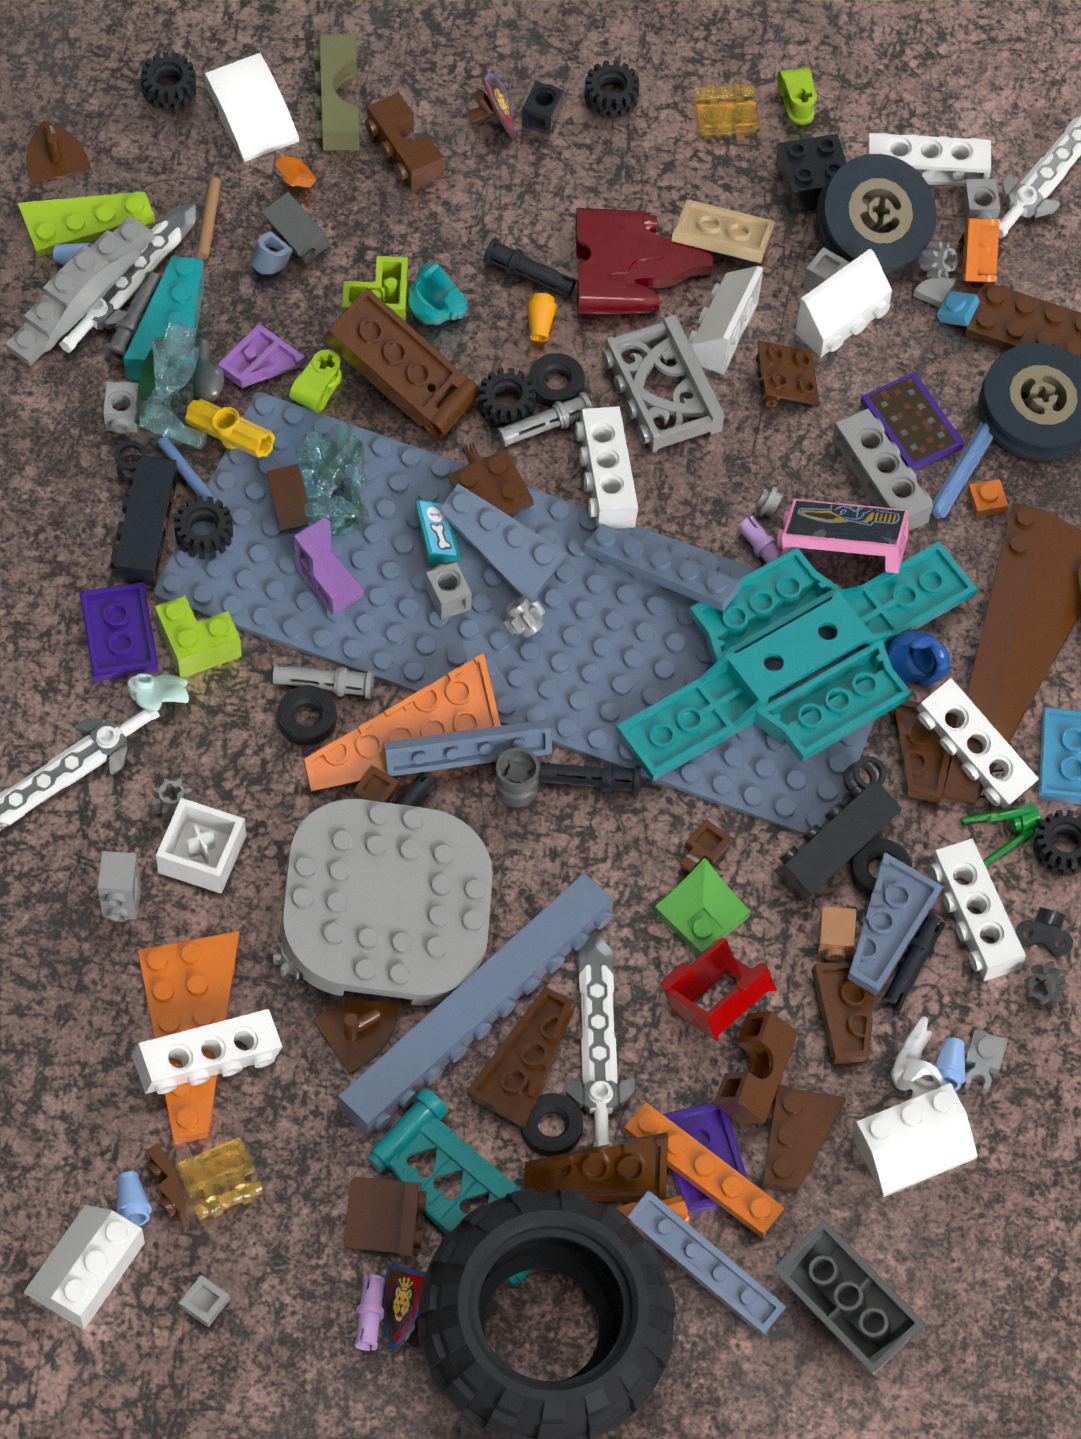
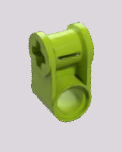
(798, 94)
(317, 381)

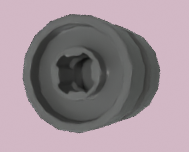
(517, 777)

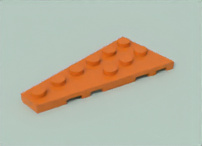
(452, 704)
(184, 990)

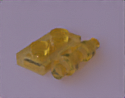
(727, 117)
(214, 1169)

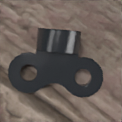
(1046, 930)

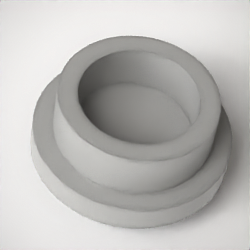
(768, 501)

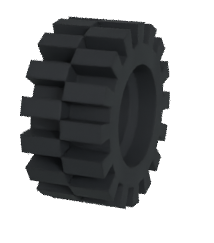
(163, 68)
(616, 76)
(506, 383)
(203, 543)
(1048, 852)

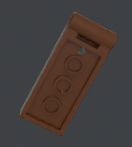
(401, 364)

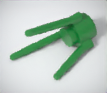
(1019, 818)

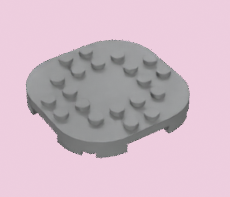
(386, 900)

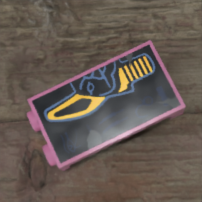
(846, 529)

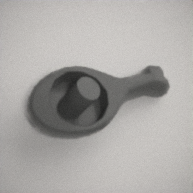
(208, 377)

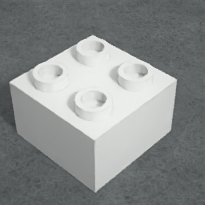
(201, 845)

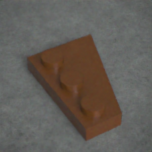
(921, 753)
(796, 1135)

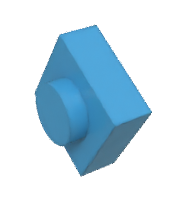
(958, 308)

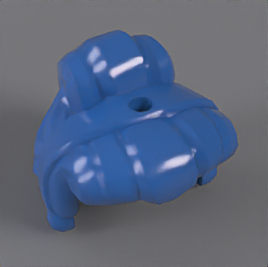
(918, 658)

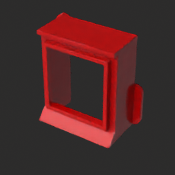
(691, 981)

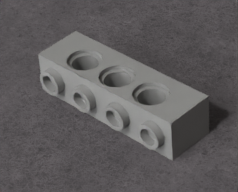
(865, 430)

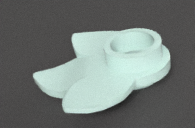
(152, 691)

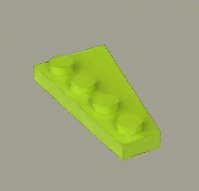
(80, 218)

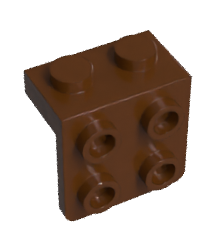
(384, 1215)

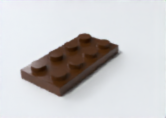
(1015, 319)

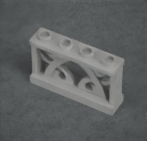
(675, 347)

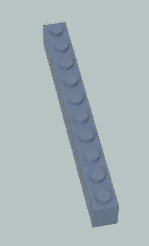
(475, 1005)

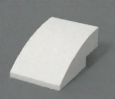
(251, 107)

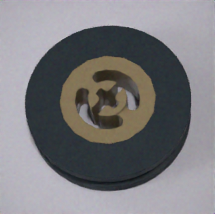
(905, 208)
(1033, 427)

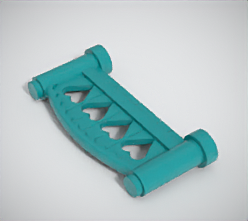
(423, 1131)

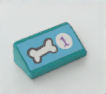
(436, 533)

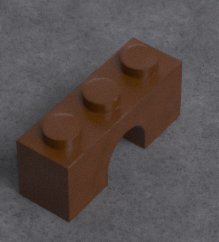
(413, 160)
(750, 1094)

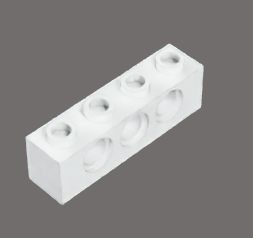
(937, 159)
(608, 467)
(995, 749)
(965, 862)
(254, 1030)

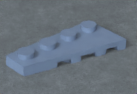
(510, 547)
(892, 919)

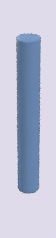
(185, 469)

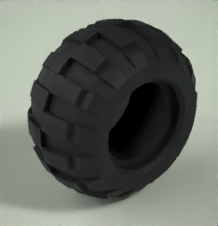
(561, 1235)

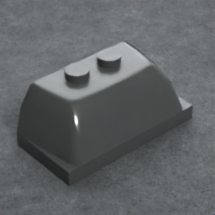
(849, 1297)

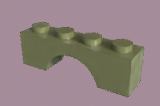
(339, 119)

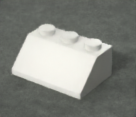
(843, 304)
(726, 318)
(915, 1140)
(86, 1264)

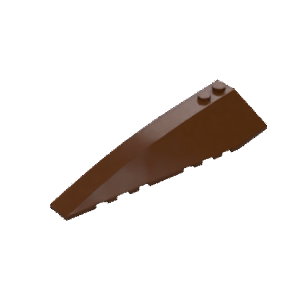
(1024, 627)

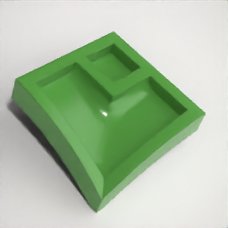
(702, 909)

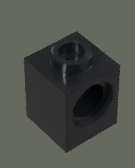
(542, 108)

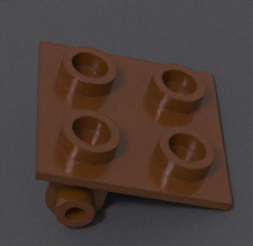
(786, 374)

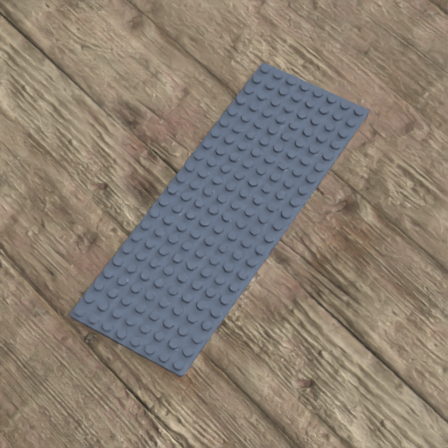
(598, 659)

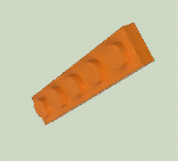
(709, 1172)

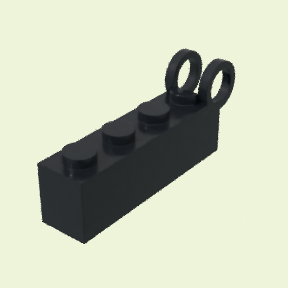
(146, 516)
(843, 833)

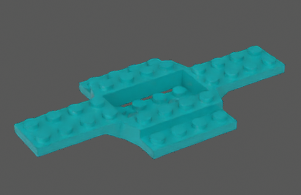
(780, 618)

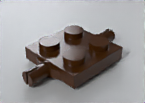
(493, 480)

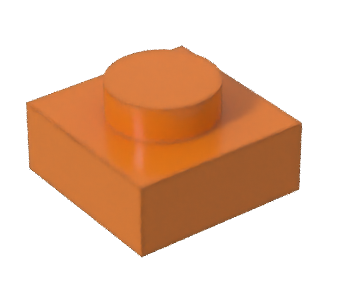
(295, 172)
(987, 498)

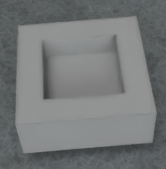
(204, 1301)

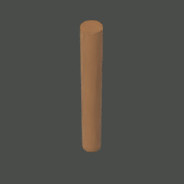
(208, 218)

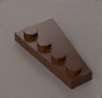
(521, 1063)
(606, 1172)

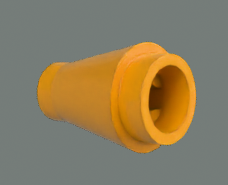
(540, 316)

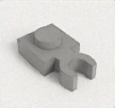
(984, 1057)

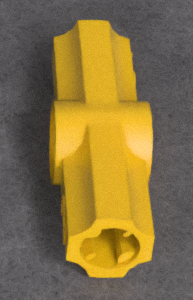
(230, 428)

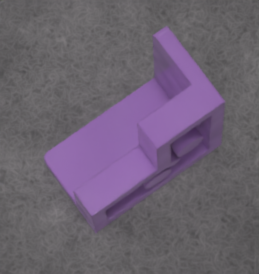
(323, 569)

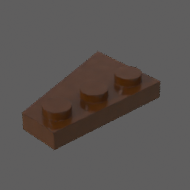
(844, 1012)

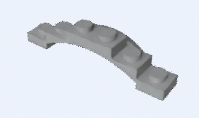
(78, 289)

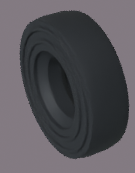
(557, 363)
(306, 697)
(870, 851)
(567, 1139)

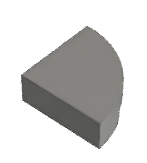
(934, 290)

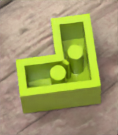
(389, 285)
(196, 644)

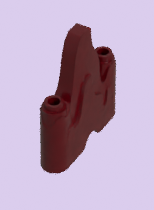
(628, 260)

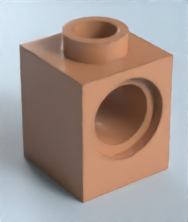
(836, 933)

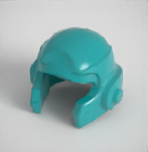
(435, 297)

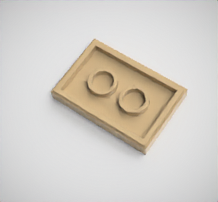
(723, 231)

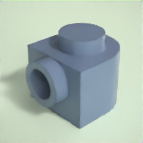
(265, 258)

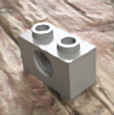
(119, 885)

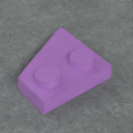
(260, 358)

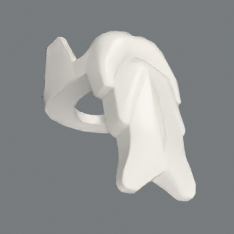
(909, 1067)

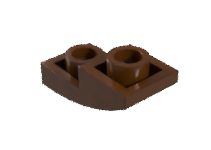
(288, 497)
(170, 1189)

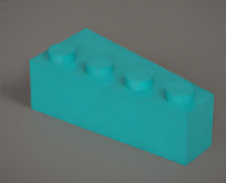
(175, 300)

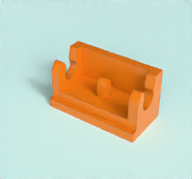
(980, 249)

